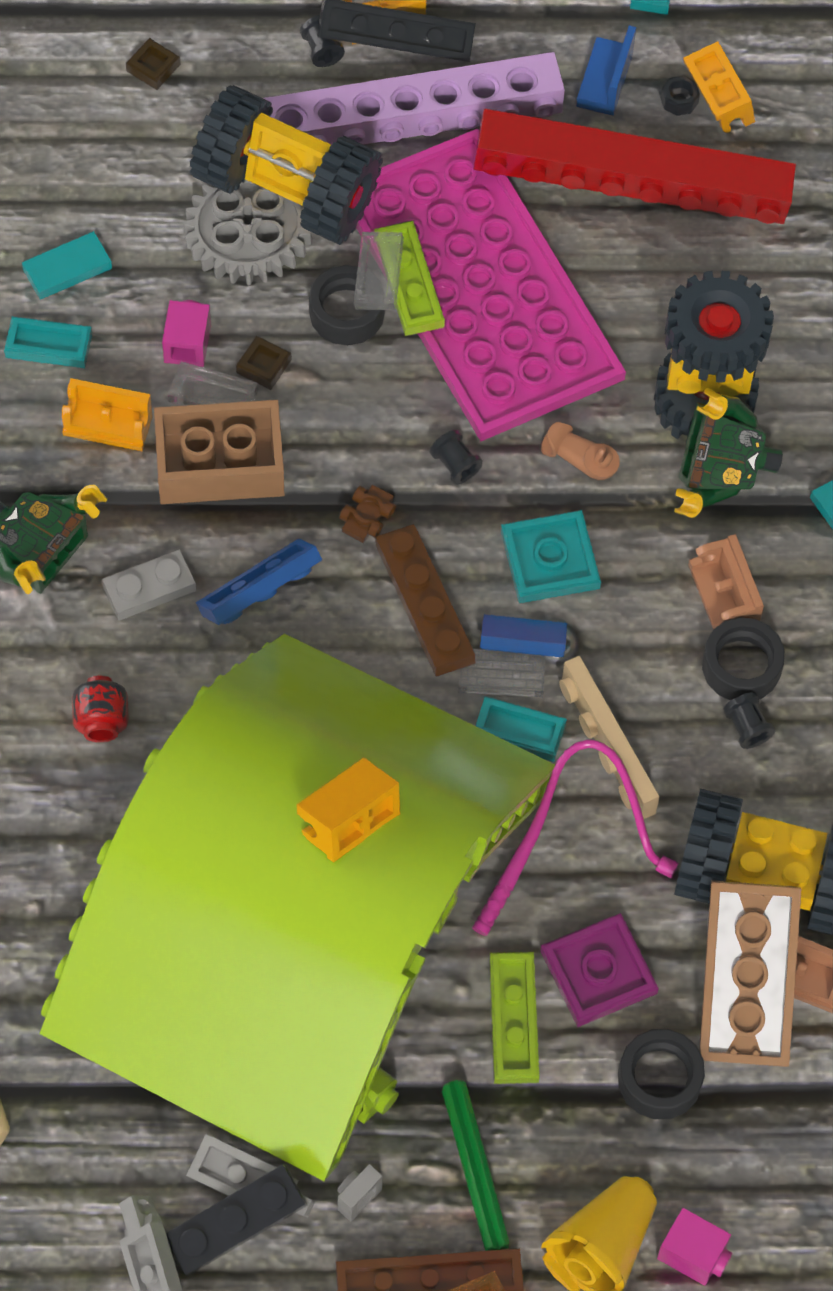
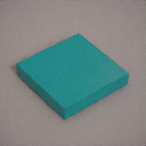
(550, 556)

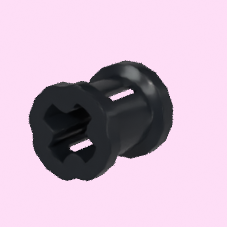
(324, 51)
(456, 457)
(749, 720)

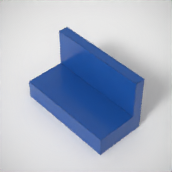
(606, 74)

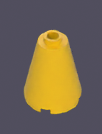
(602, 1239)

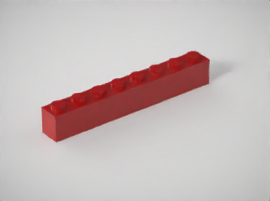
(634, 167)

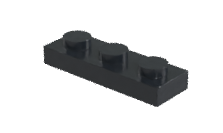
(235, 1220)

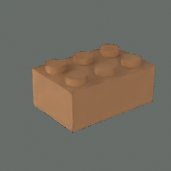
(219, 451)

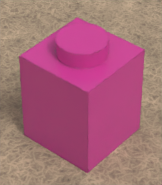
(186, 332)
(695, 1247)

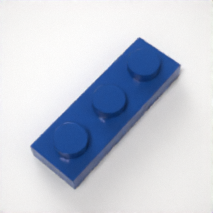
(259, 582)

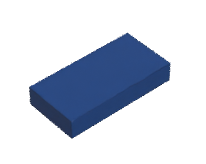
(523, 636)

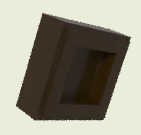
(153, 64)
(263, 362)

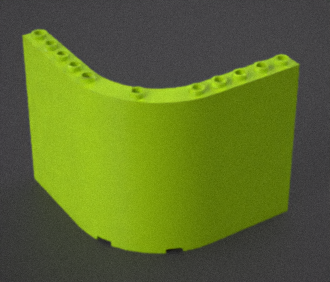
(229, 946)

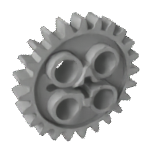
(246, 229)

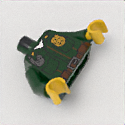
(722, 453)
(43, 534)

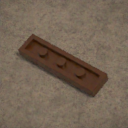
(425, 600)
(430, 1272)

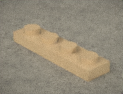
(601, 724)

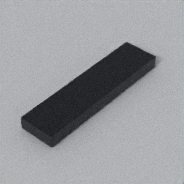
(396, 30)

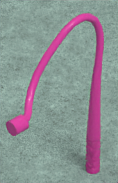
(514, 868)

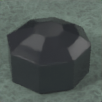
(680, 95)

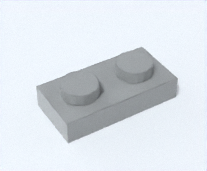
(149, 585)

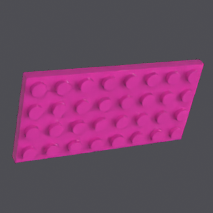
(513, 320)

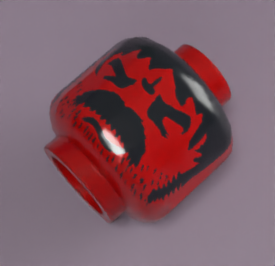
(100, 709)

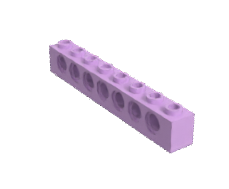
(422, 95)

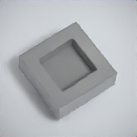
(358, 1191)

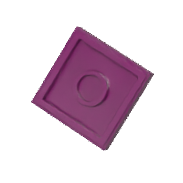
(599, 969)

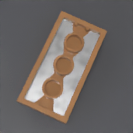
(750, 973)

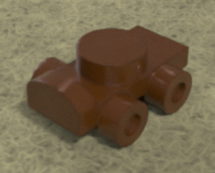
(367, 515)

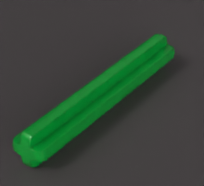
(475, 1166)

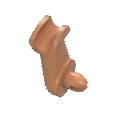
(591, 458)

